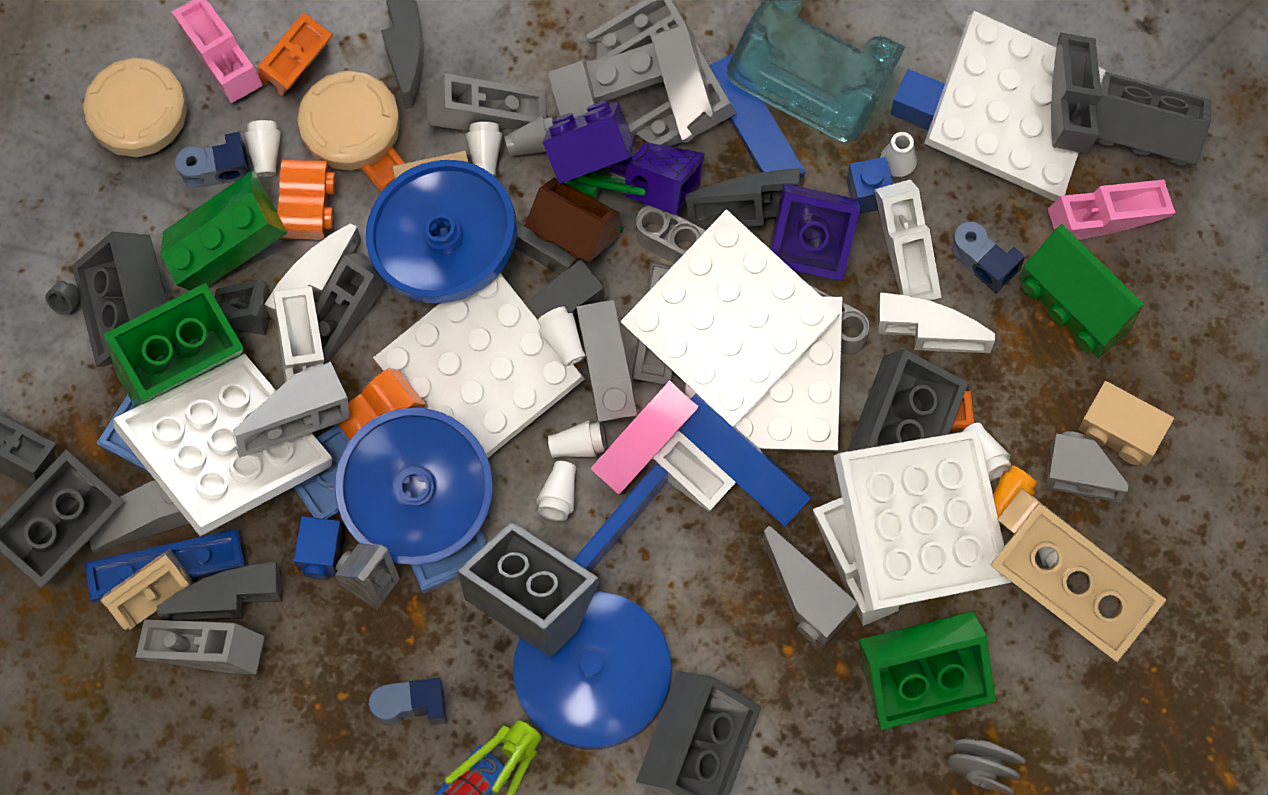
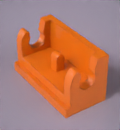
(293, 53)

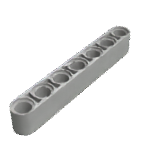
(677, 229)

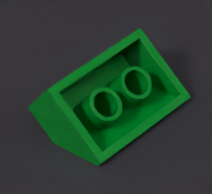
(221, 234)
(1080, 292)
(171, 345)
(928, 670)

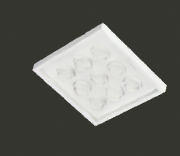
(1000, 108)
(730, 318)
(482, 364)
(804, 402)
(192, 449)
(921, 519)

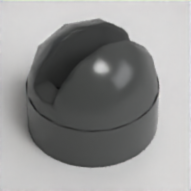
(63, 297)

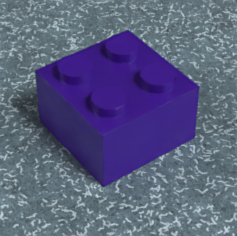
(588, 141)
(814, 231)

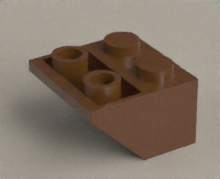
(573, 220)

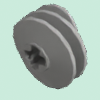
(981, 764)

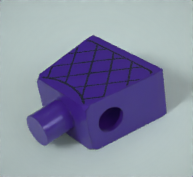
(664, 174)

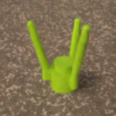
(518, 746)

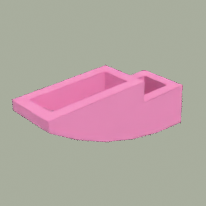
(217, 49)
(1112, 208)
(644, 437)

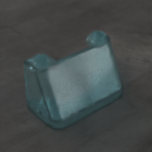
(811, 70)

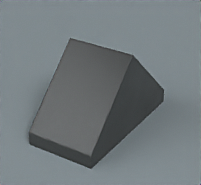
(245, 305)

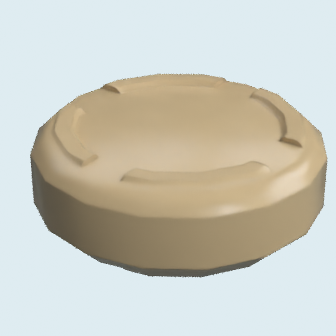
(135, 107)
(348, 120)

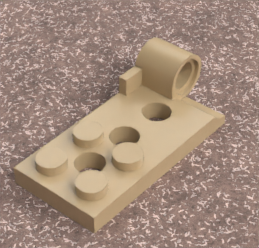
(1038, 528)

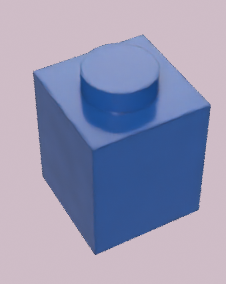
(917, 99)
(864, 178)
(318, 547)

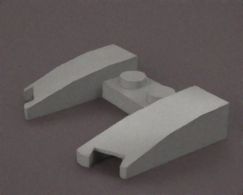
(635, 30)
(669, 59)

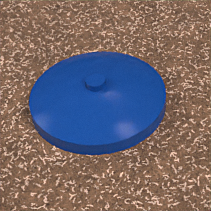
(441, 231)
(414, 485)
(601, 681)

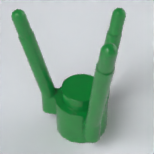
(592, 183)

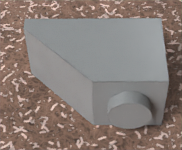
(1083, 469)

